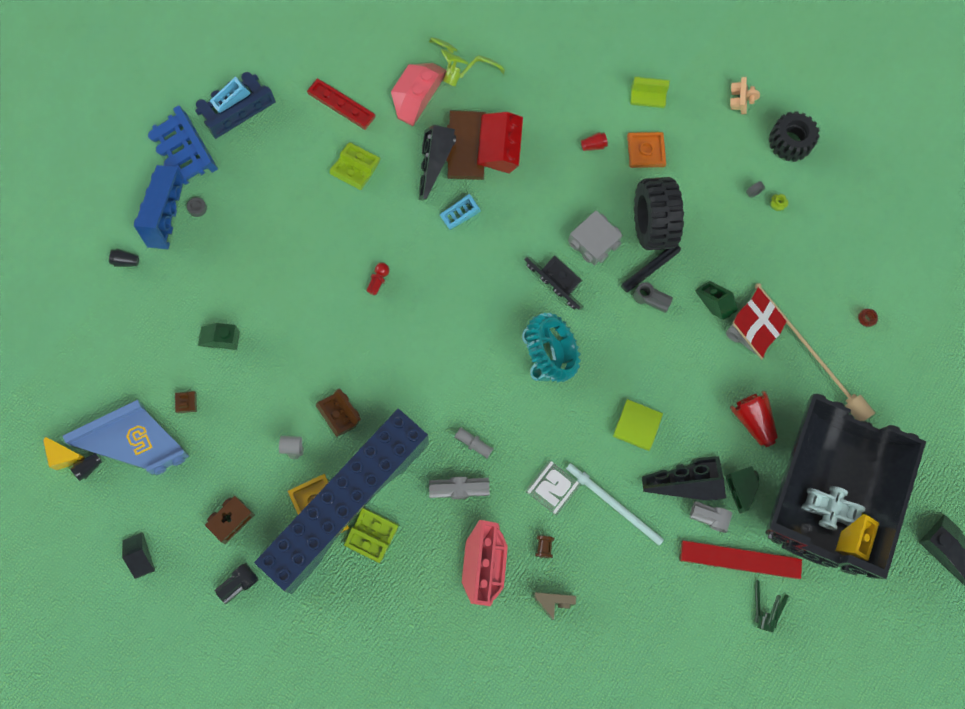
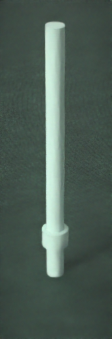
(584, 478)

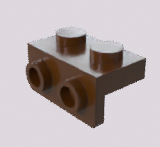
(339, 413)

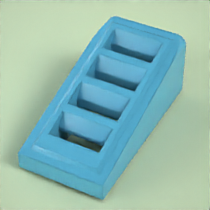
(234, 90)
(456, 207)

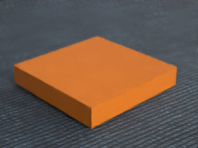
(646, 149)

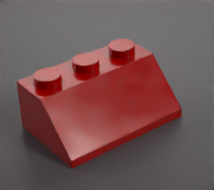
(500, 141)

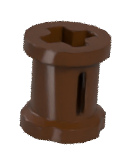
(544, 546)

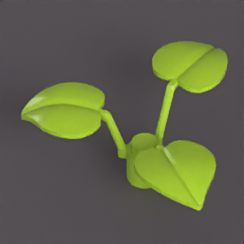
(453, 72)

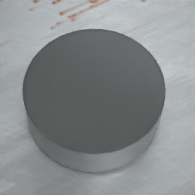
(755, 189)
(196, 207)

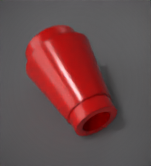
(595, 142)

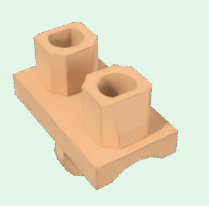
(741, 89)

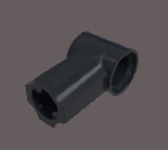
(241, 579)

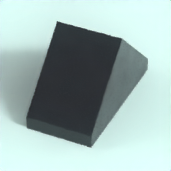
(137, 556)

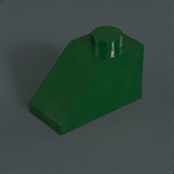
(717, 300)
(219, 336)
(743, 487)

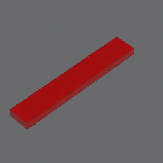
(741, 560)

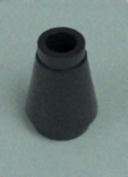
(123, 259)
(85, 467)

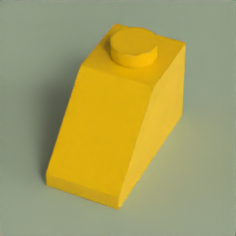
(858, 538)

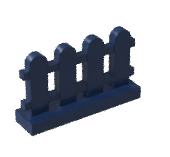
(238, 113)

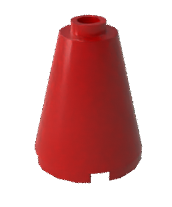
(757, 418)

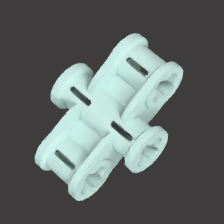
(826, 506)

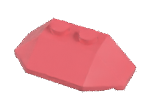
(415, 90)
(484, 563)

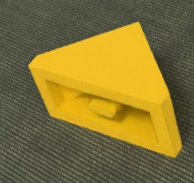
(59, 456)

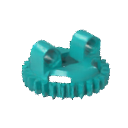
(562, 350)

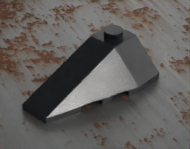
(436, 147)
(695, 481)
(947, 545)

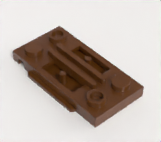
(464, 154)

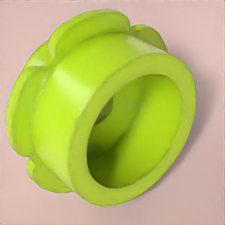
(776, 205)

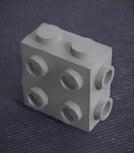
(595, 238)

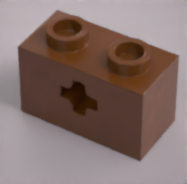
(240, 516)

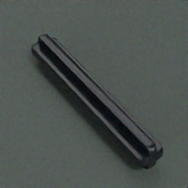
(650, 268)

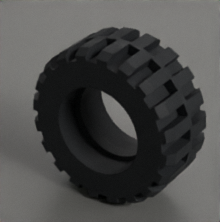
(658, 213)

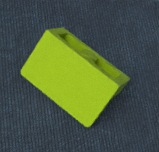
(649, 92)

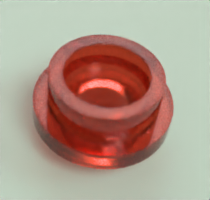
(872, 316)

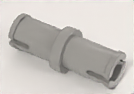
(474, 442)

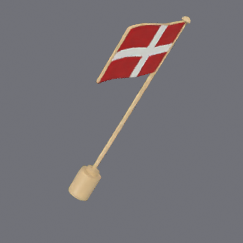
(762, 323)

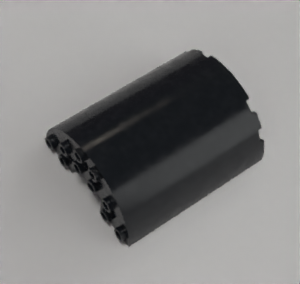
(851, 454)

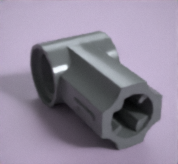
(654, 297)

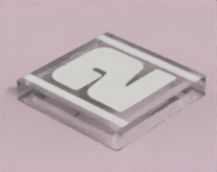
(552, 487)

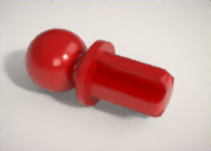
(381, 271)

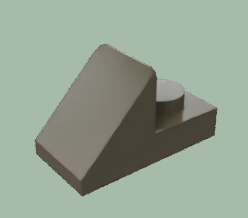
(548, 601)

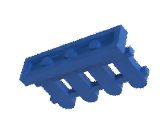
(179, 139)

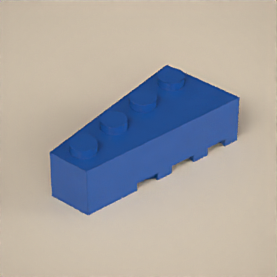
(159, 207)

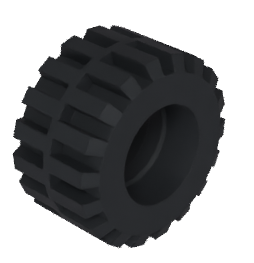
(799, 125)

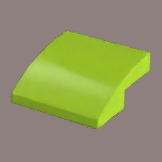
(355, 166)
(638, 425)
(371, 535)

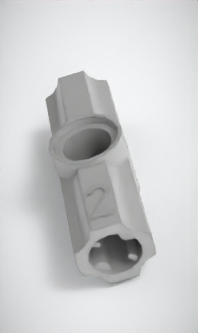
(459, 488)

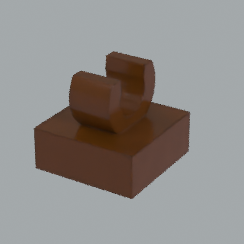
(185, 402)

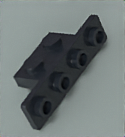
(560, 277)

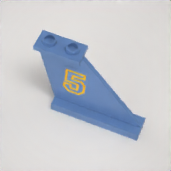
(129, 437)

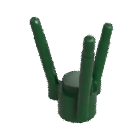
(768, 621)

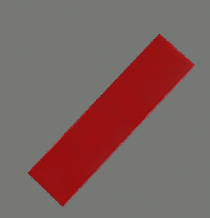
(341, 104)

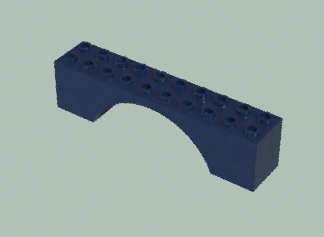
(318, 525)

